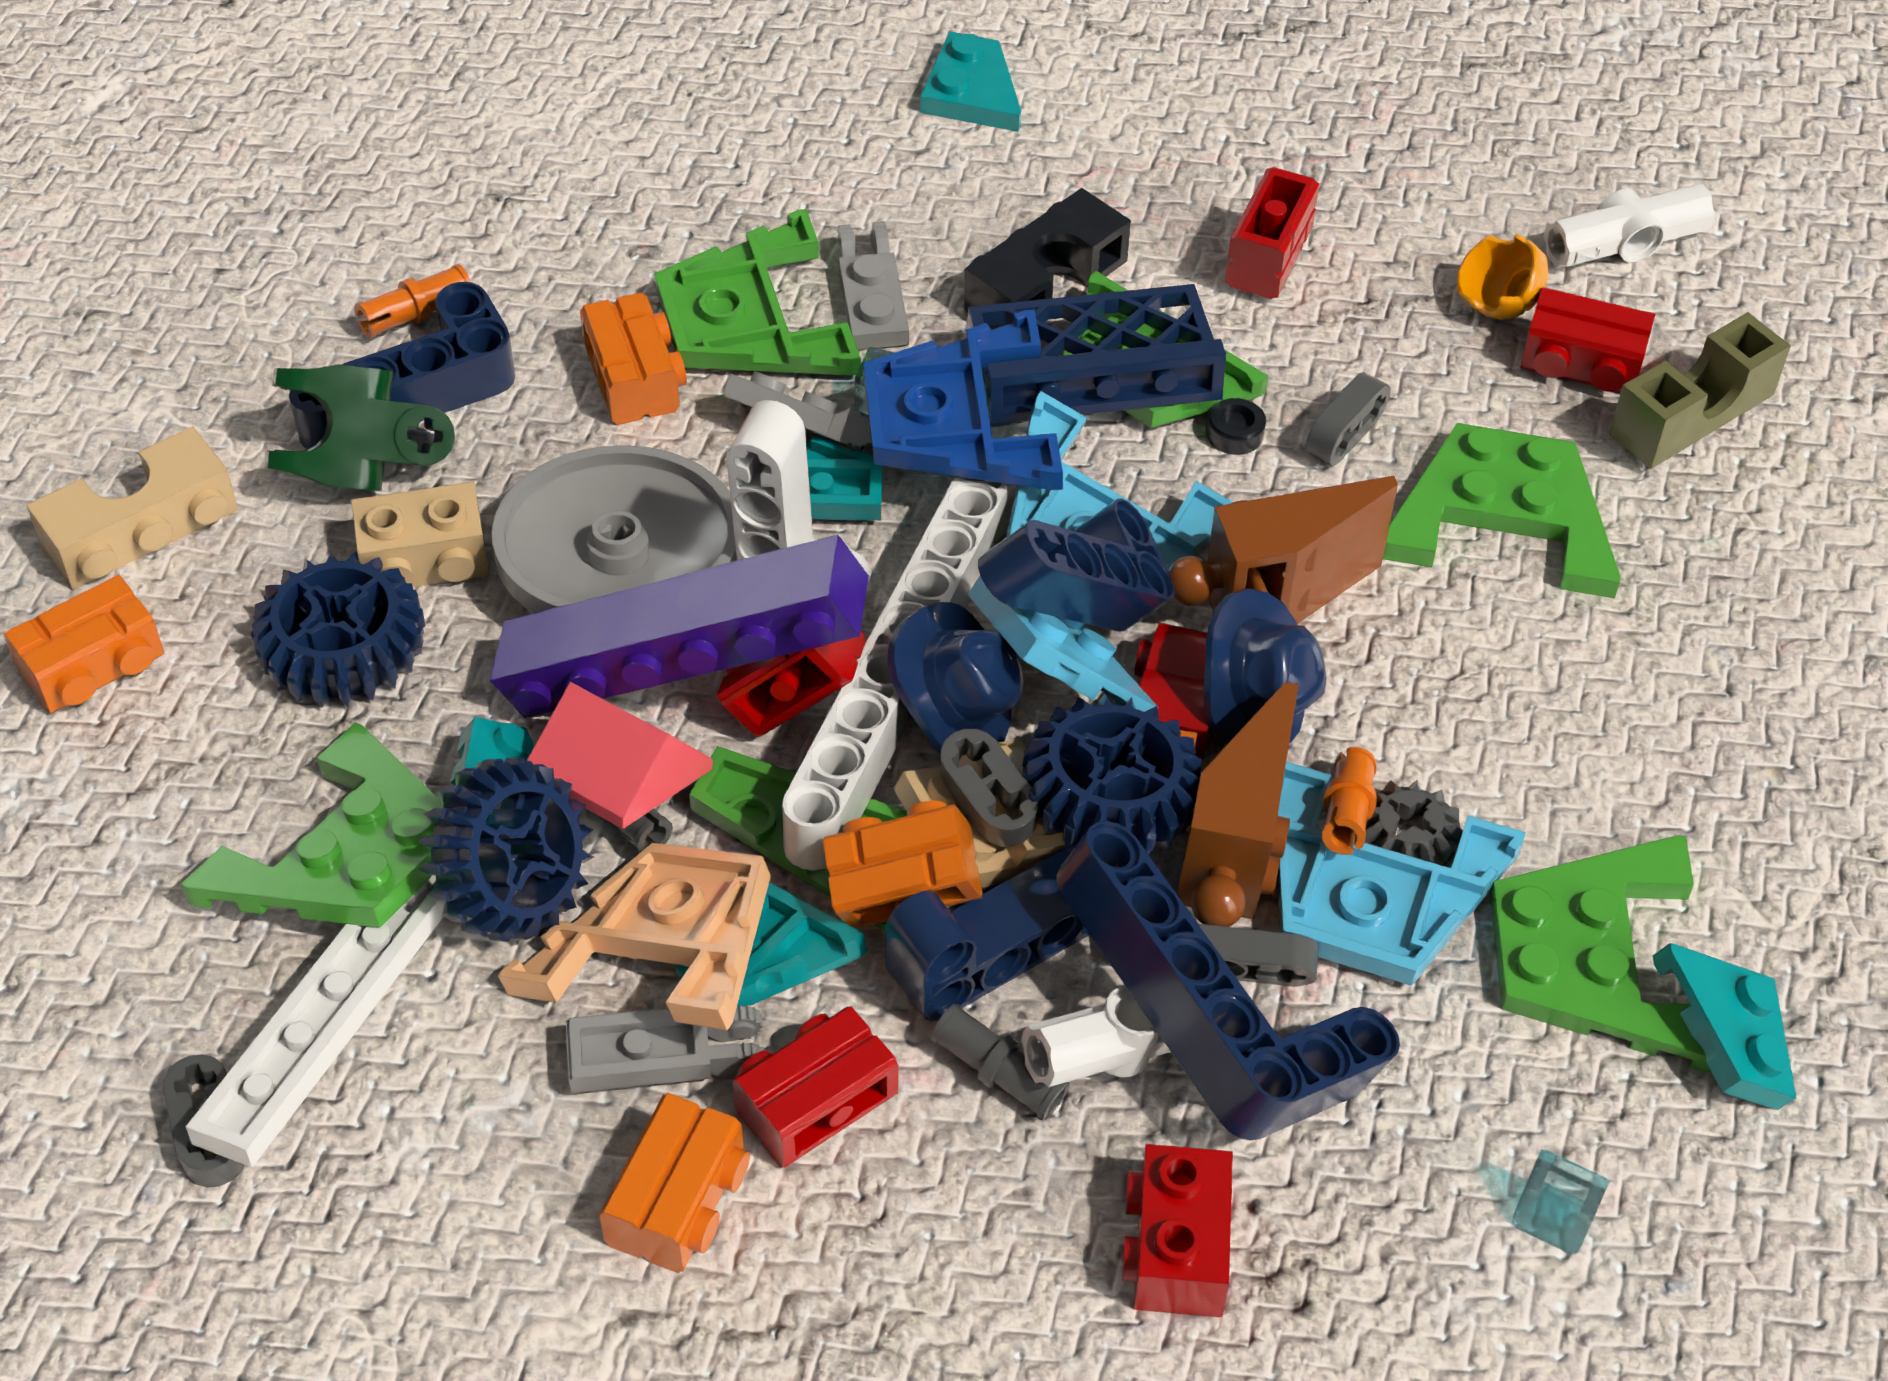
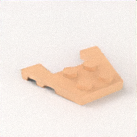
(664, 908)

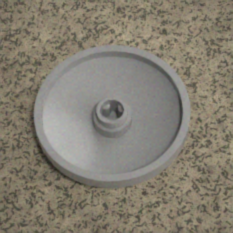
(609, 525)

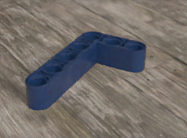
(1199, 1005)

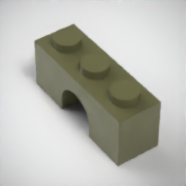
(1671, 411)

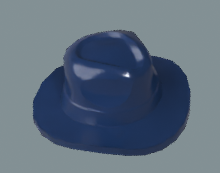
(1250, 655)
(954, 673)

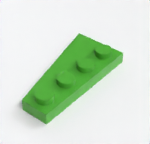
(747, 801)

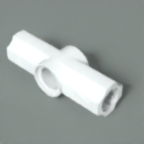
(1629, 225)
(1092, 1041)

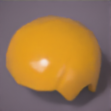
(1503, 276)

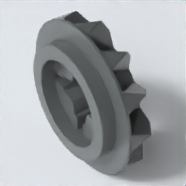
(1439, 831)

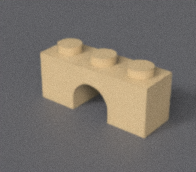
(99, 534)

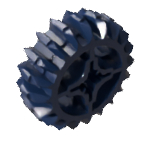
(323, 634)
(1112, 768)
(478, 869)

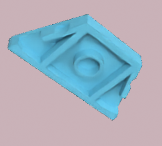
(1062, 649)

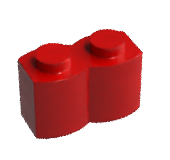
(1174, 678)

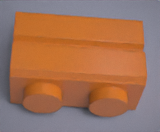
(632, 358)
(84, 644)
(885, 862)
(674, 1182)

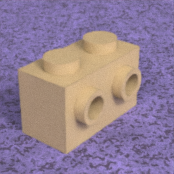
(420, 537)

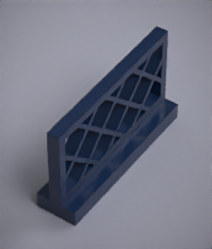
(1100, 376)

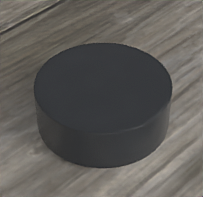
(1236, 426)

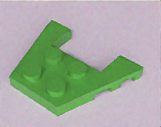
(729, 315)
(1510, 487)
(354, 863)
(1571, 950)

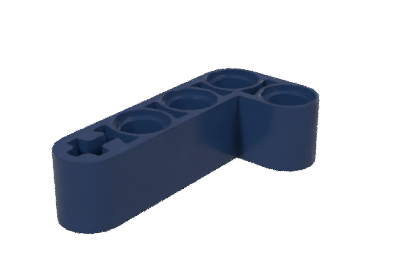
(444, 369)
(1094, 575)
(981, 945)

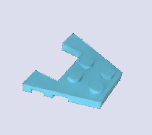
(1085, 497)
(1378, 904)

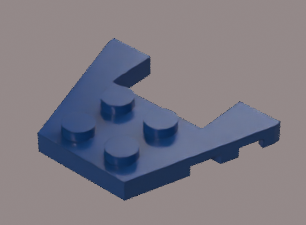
(934, 413)

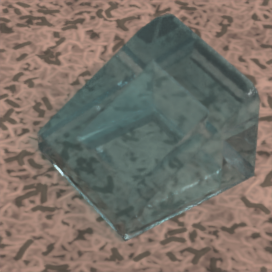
(1559, 1202)

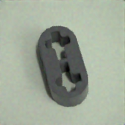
(1347, 418)
(978, 794)
(181, 1109)

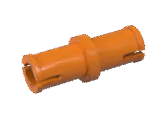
(409, 302)
(1349, 801)

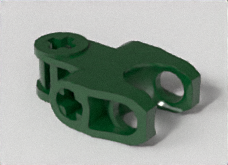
(361, 427)

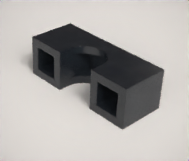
(1066, 240)

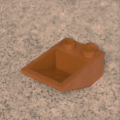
(1292, 546)
(1235, 821)

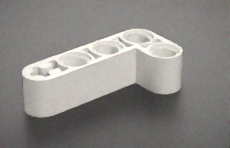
(771, 482)

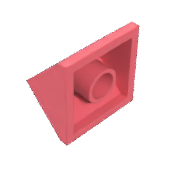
(614, 758)

